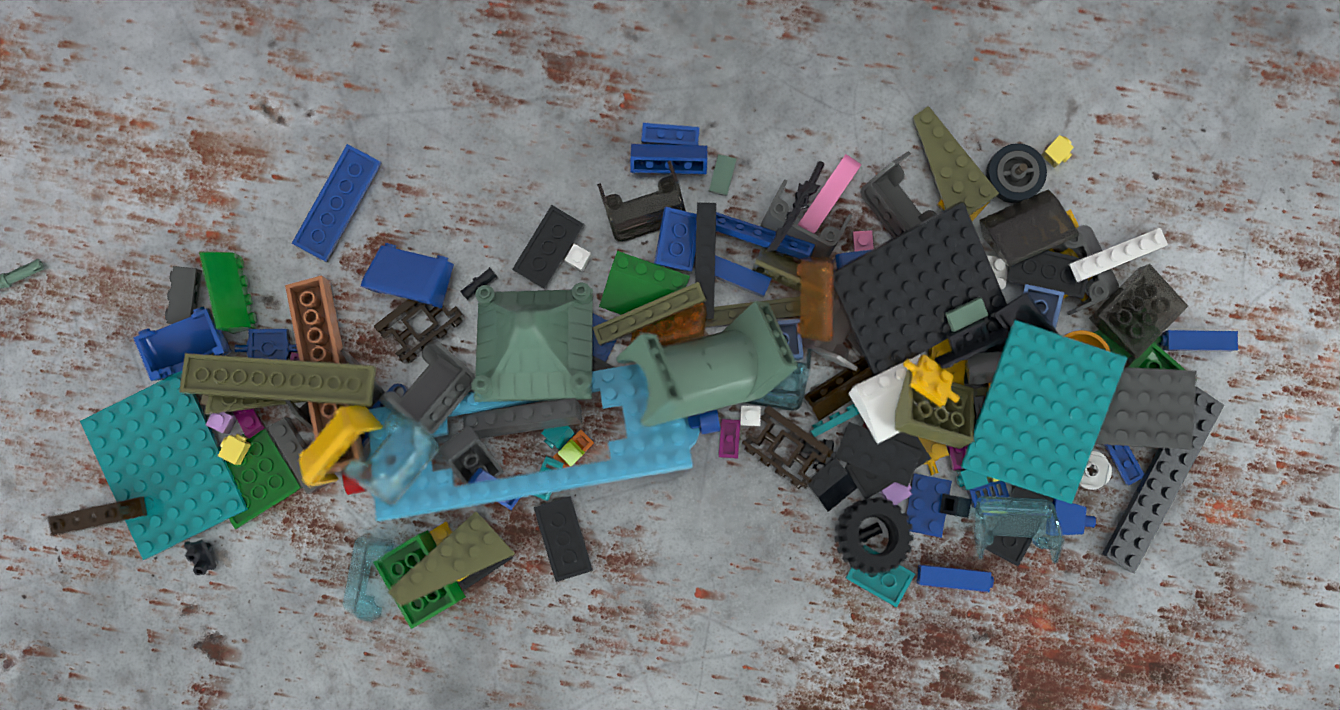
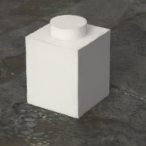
(578, 257)
(750, 415)

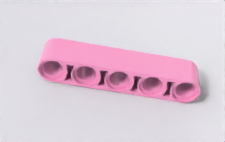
(829, 194)

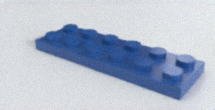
(336, 203)

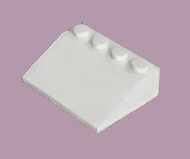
(878, 400)

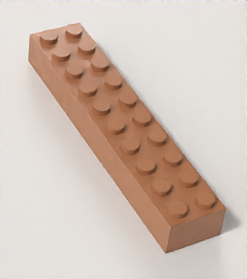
(320, 341)

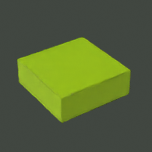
(571, 453)

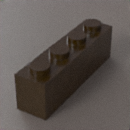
(835, 391)

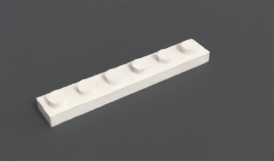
(1118, 254)

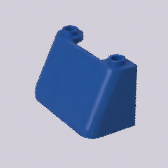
(408, 275)
(165, 348)

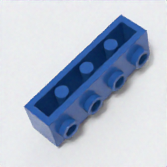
(654, 158)

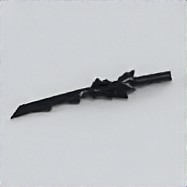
(801, 201)

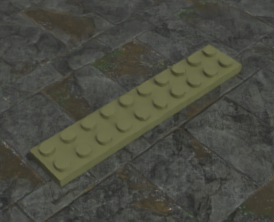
(278, 379)

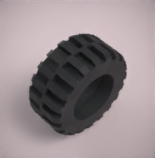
(897, 529)

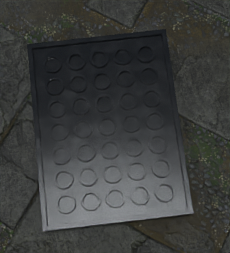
(906, 286)

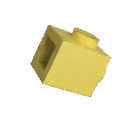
(1058, 151)
(234, 448)

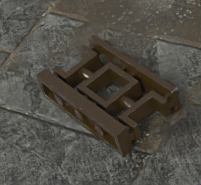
(409, 308)
(795, 435)

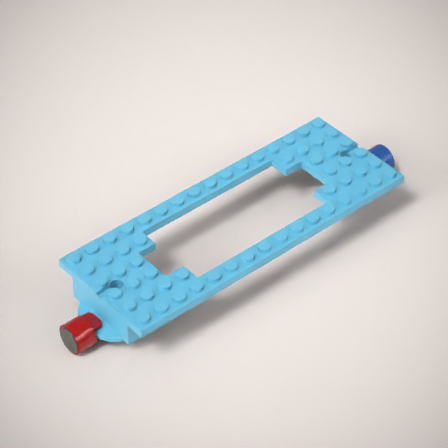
(642, 453)

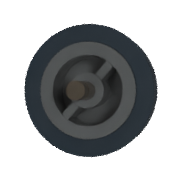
(1017, 172)

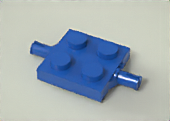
(268, 344)

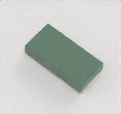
(722, 175)
(966, 314)

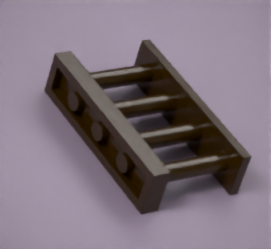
(97, 516)

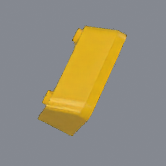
(333, 442)

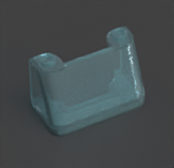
(396, 460)
(364, 552)

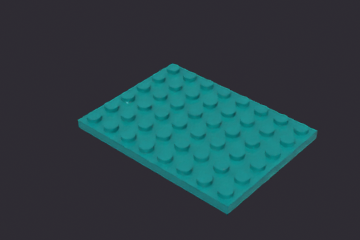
(1043, 412)
(164, 451)

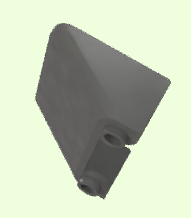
(435, 390)

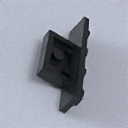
(969, 342)

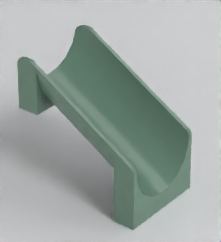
(712, 369)

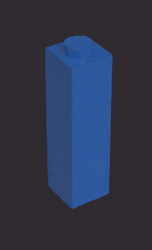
(741, 277)
(1199, 340)
(954, 578)

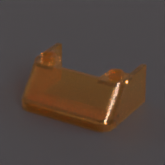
(816, 298)

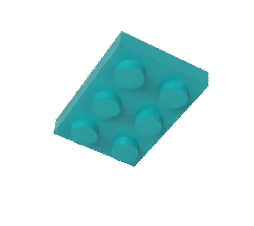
(887, 586)

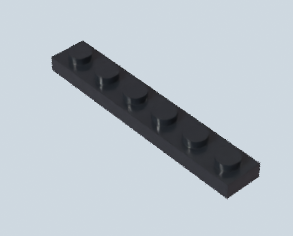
(706, 253)

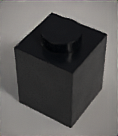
(955, 505)

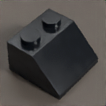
(831, 484)

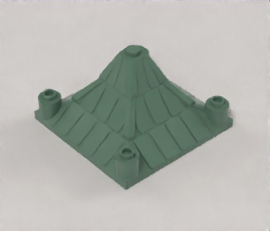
(534, 344)

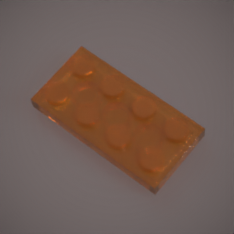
(678, 327)

